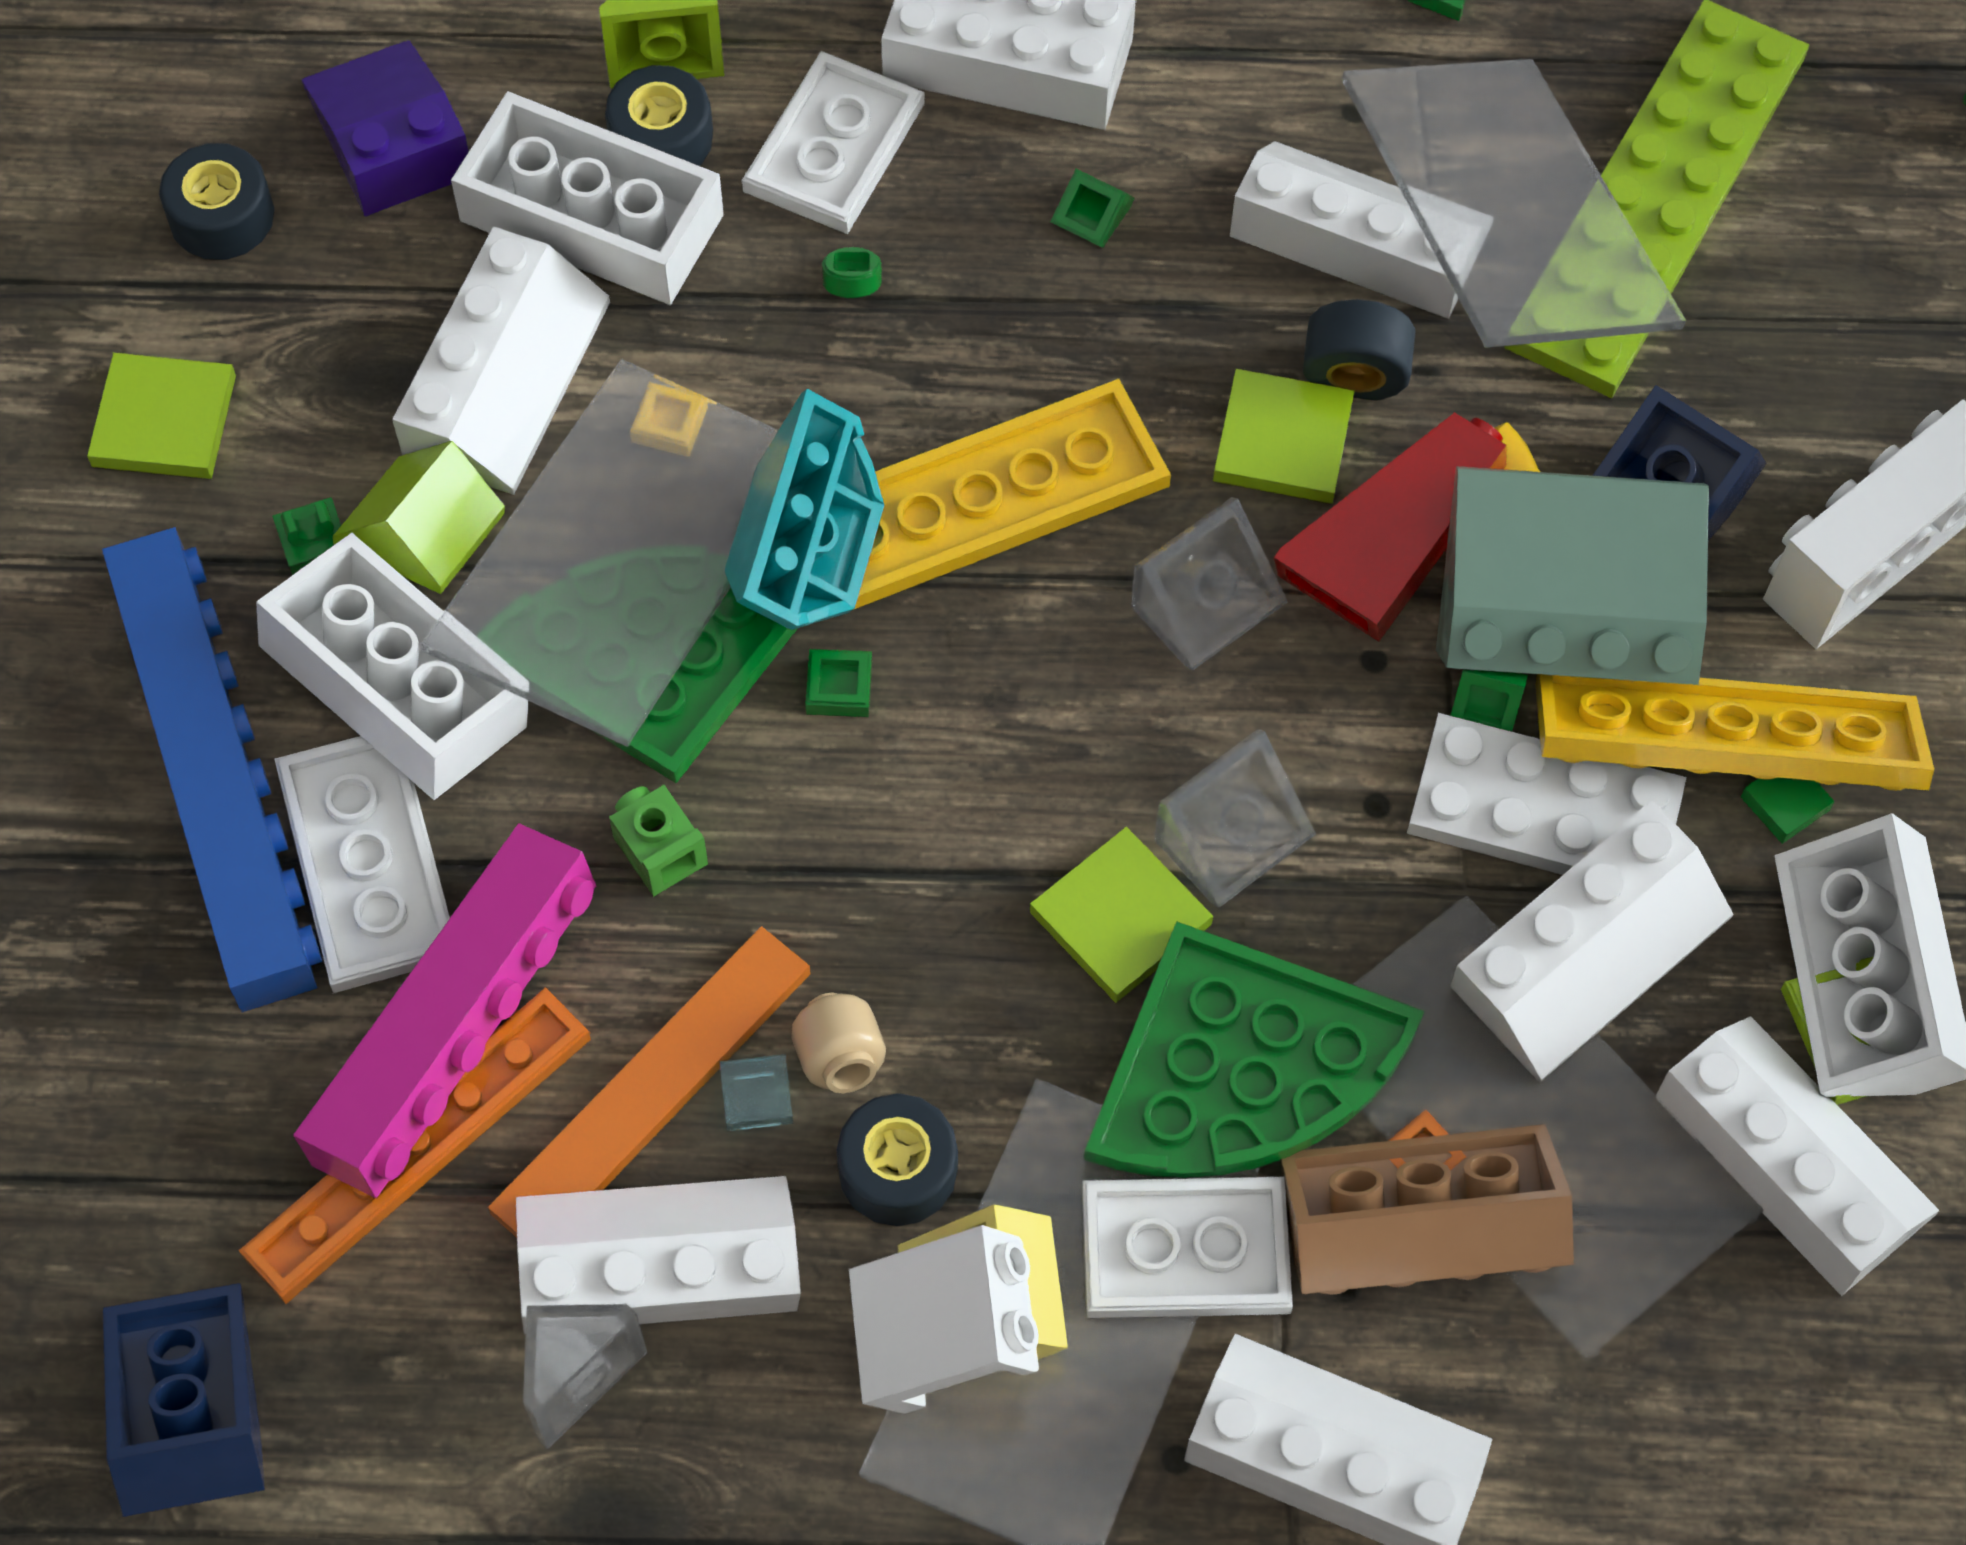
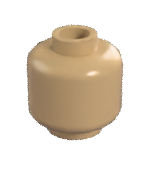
(838, 1042)

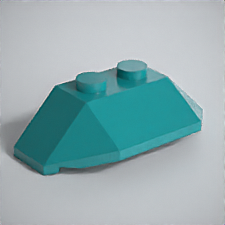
(807, 518)

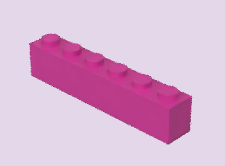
(446, 1011)

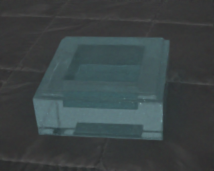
(756, 1092)

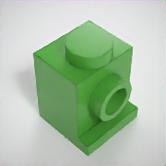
(660, 855)

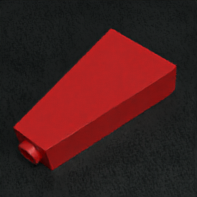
(1391, 530)

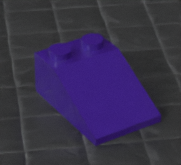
(388, 126)

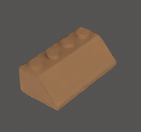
(1380, 1225)

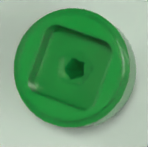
(851, 272)

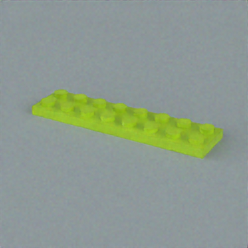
(1683, 163)

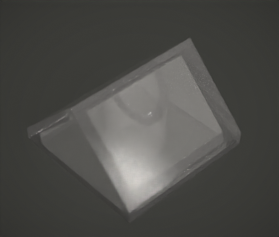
(1207, 585)
(1233, 820)
(574, 1360)

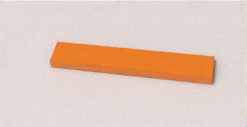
(661, 1075)
(337, 1216)

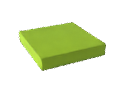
(162, 415)
(1283, 436)
(1118, 913)

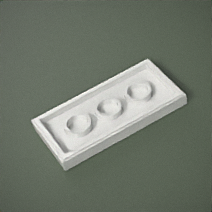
(363, 860)

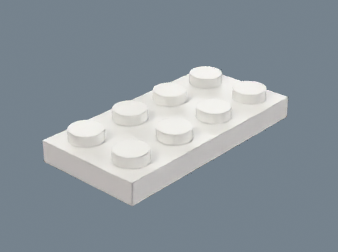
(1507, 801)

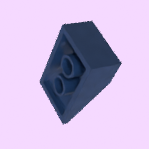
(1682, 445)
(180, 1400)

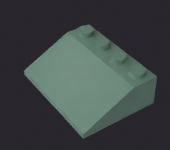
(1575, 576)

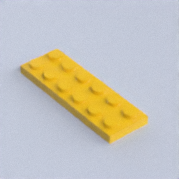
(1009, 487)
(1737, 729)

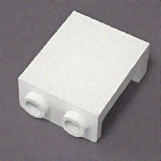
(942, 1317)

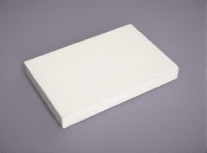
(833, 142)
(1186, 1247)

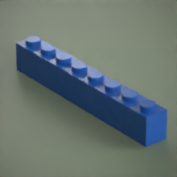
(210, 770)

